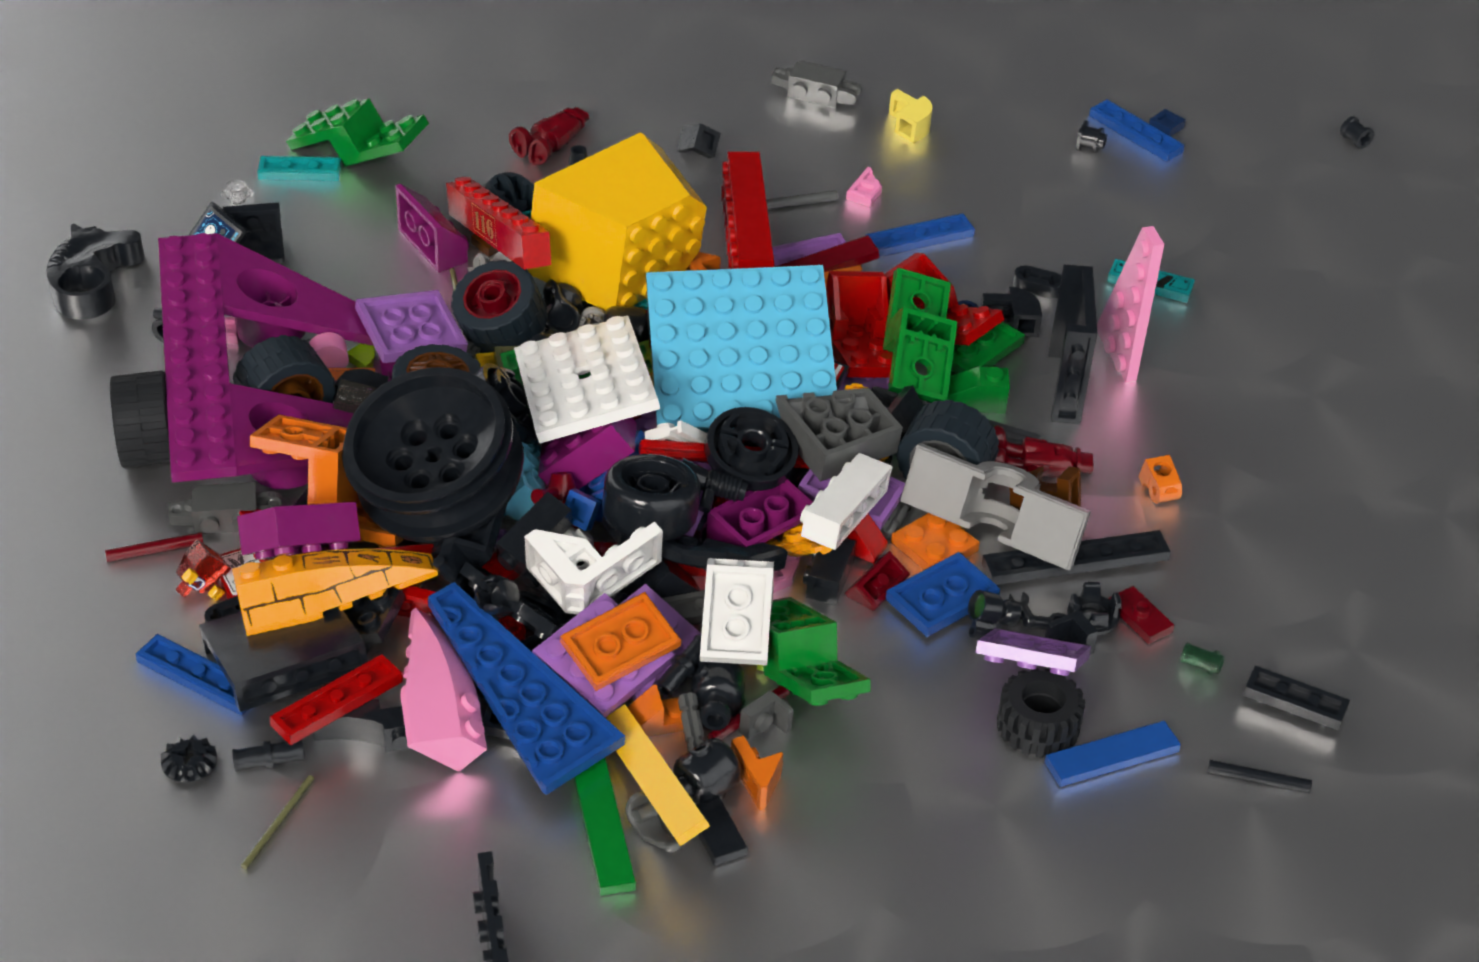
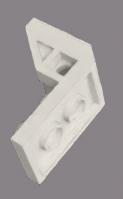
(555, 557)
(737, 611)

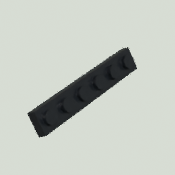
(1091, 556)

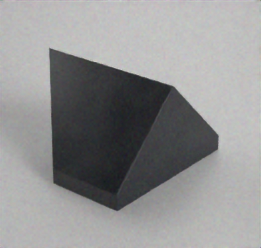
(669, 580)

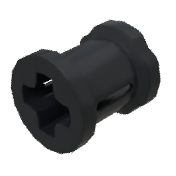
(1357, 132)

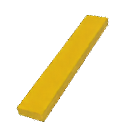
(657, 779)

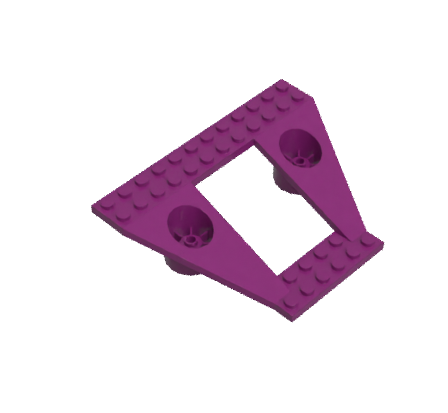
(207, 414)

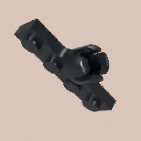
(501, 597)

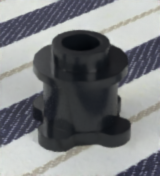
(1091, 137)

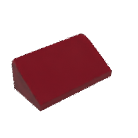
(873, 584)

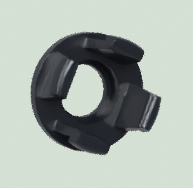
(1106, 611)

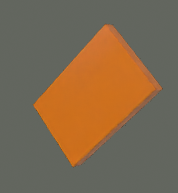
(620, 641)

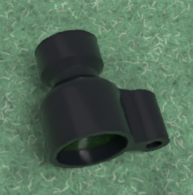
(987, 609)

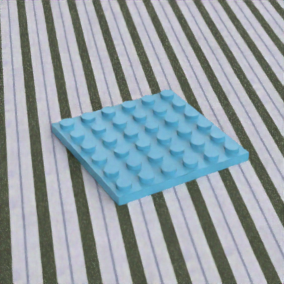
(737, 340)

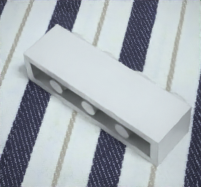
(845, 501)

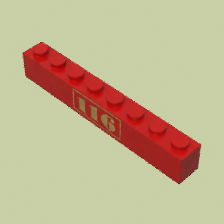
(499, 223)

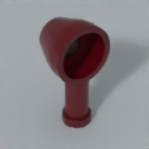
(558, 486)

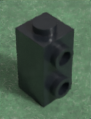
(829, 573)

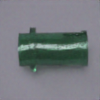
(1202, 658)

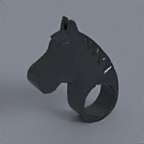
(86, 264)

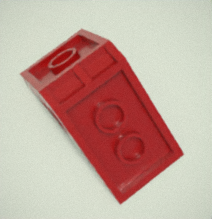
(971, 321)
(858, 322)

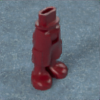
(547, 135)
(1040, 453)

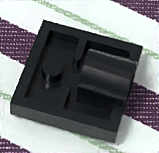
(375, 616)

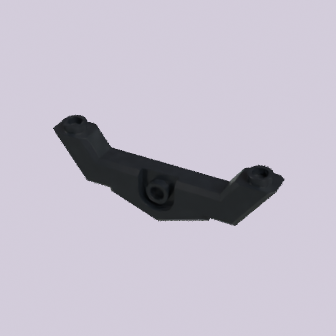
(693, 553)

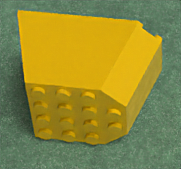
(618, 220)

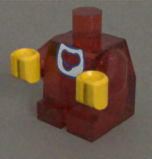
(201, 570)

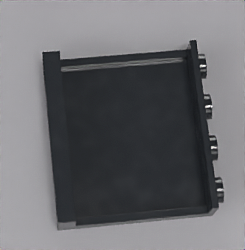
(1073, 341)
(283, 659)

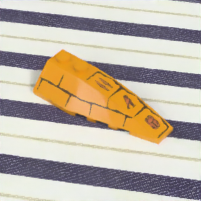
(307, 584)

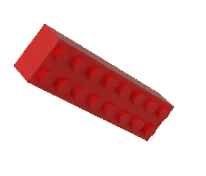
(745, 212)

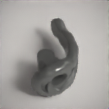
(646, 822)

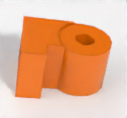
(1162, 484)

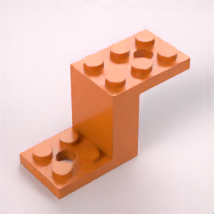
(326, 474)

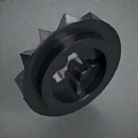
(199, 765)

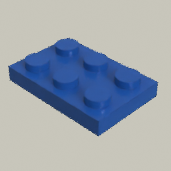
(939, 593)

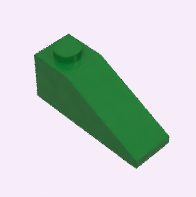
(981, 388)

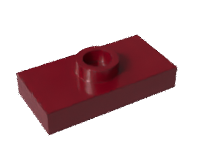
(1143, 616)

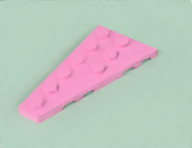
(1129, 307)

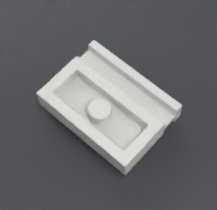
(681, 433)

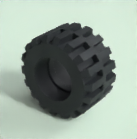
(1060, 710)

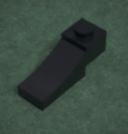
(369, 725)

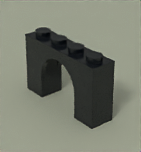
(546, 515)

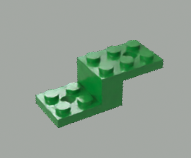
(357, 131)
(920, 335)
(805, 655)

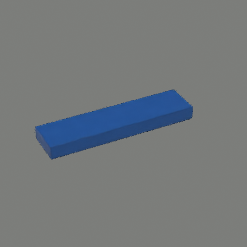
(1136, 130)
(922, 234)
(188, 670)
(1112, 753)

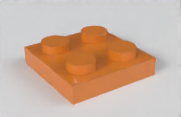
(933, 540)

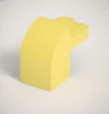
(911, 115)

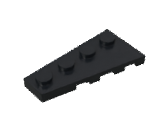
(487, 903)

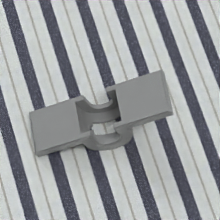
(954, 492)

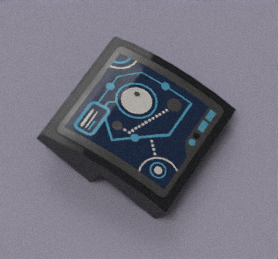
(221, 222)

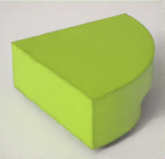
(362, 356)

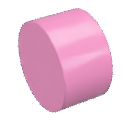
(331, 349)

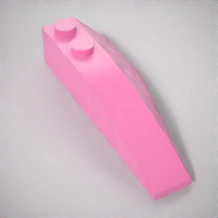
(439, 698)

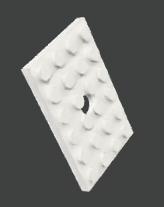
(569, 405)

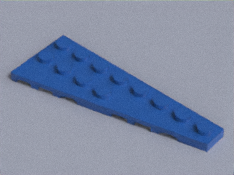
(538, 710)

